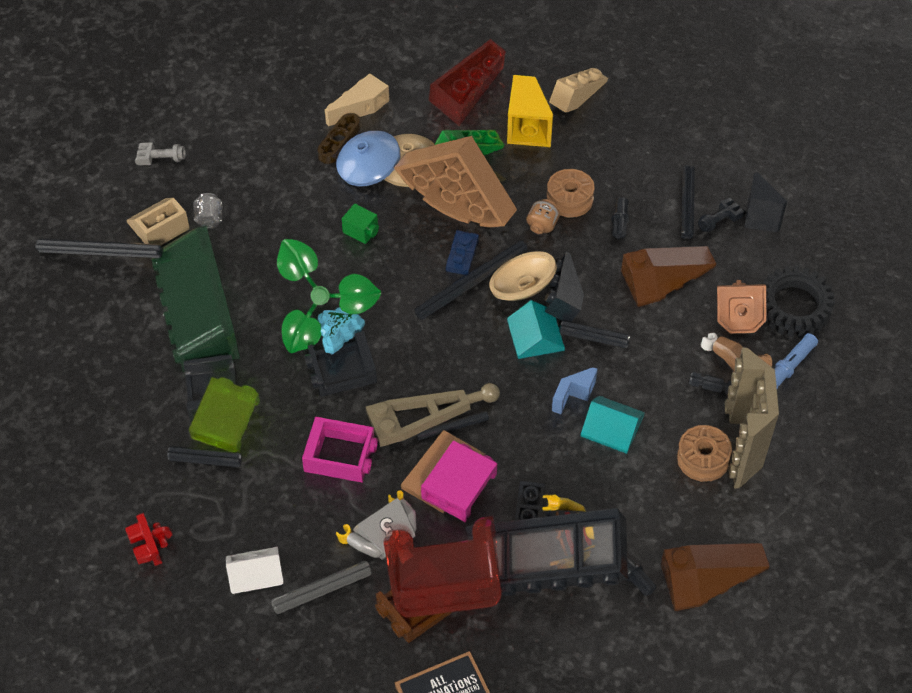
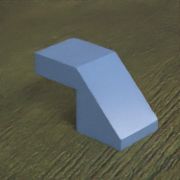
(576, 385)

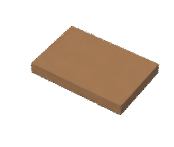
(421, 471)

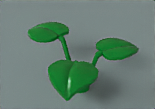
(355, 294)

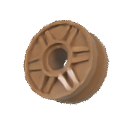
(571, 192)
(704, 466)

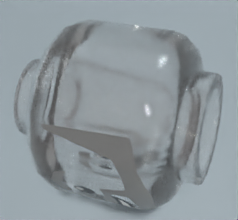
(208, 210)

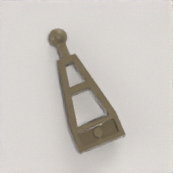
(388, 428)

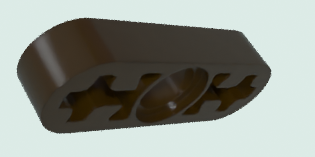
(339, 129)

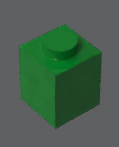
(360, 223)

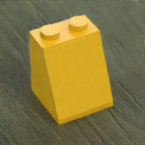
(528, 114)

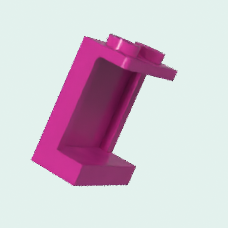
(458, 480)

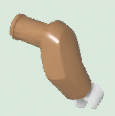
(727, 349)

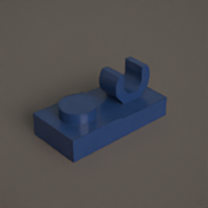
(462, 252)

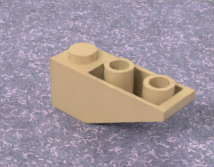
(576, 89)
(361, 99)

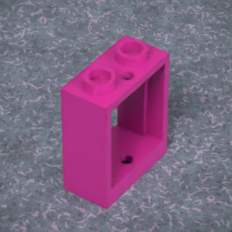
(340, 430)

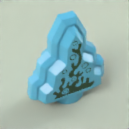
(338, 328)

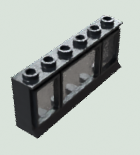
(561, 551)

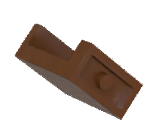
(402, 626)

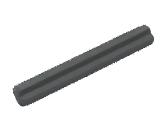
(321, 587)

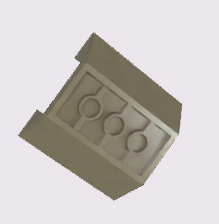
(754, 406)

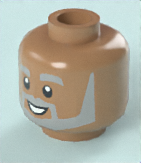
(543, 216)

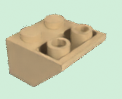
(160, 222)

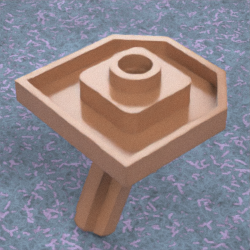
(741, 307)

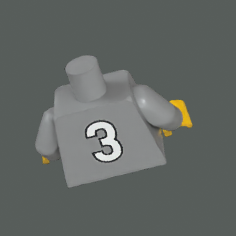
(370, 533)

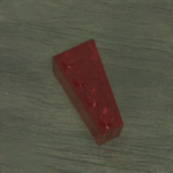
(467, 81)

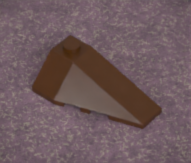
(658, 271)
(705, 571)

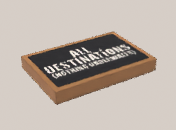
(451, 676)

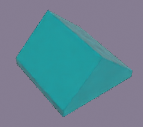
(534, 331)
(611, 424)

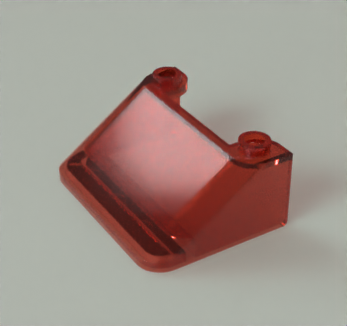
(444, 575)

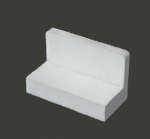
(254, 570)

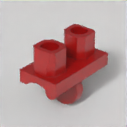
(140, 531)

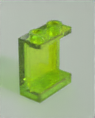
(224, 414)

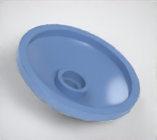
(368, 158)

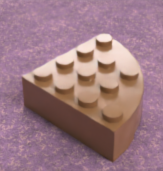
(458, 182)

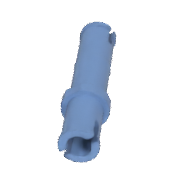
(785, 367)

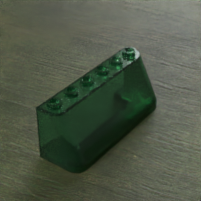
(194, 299)

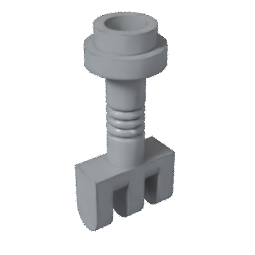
(148, 152)

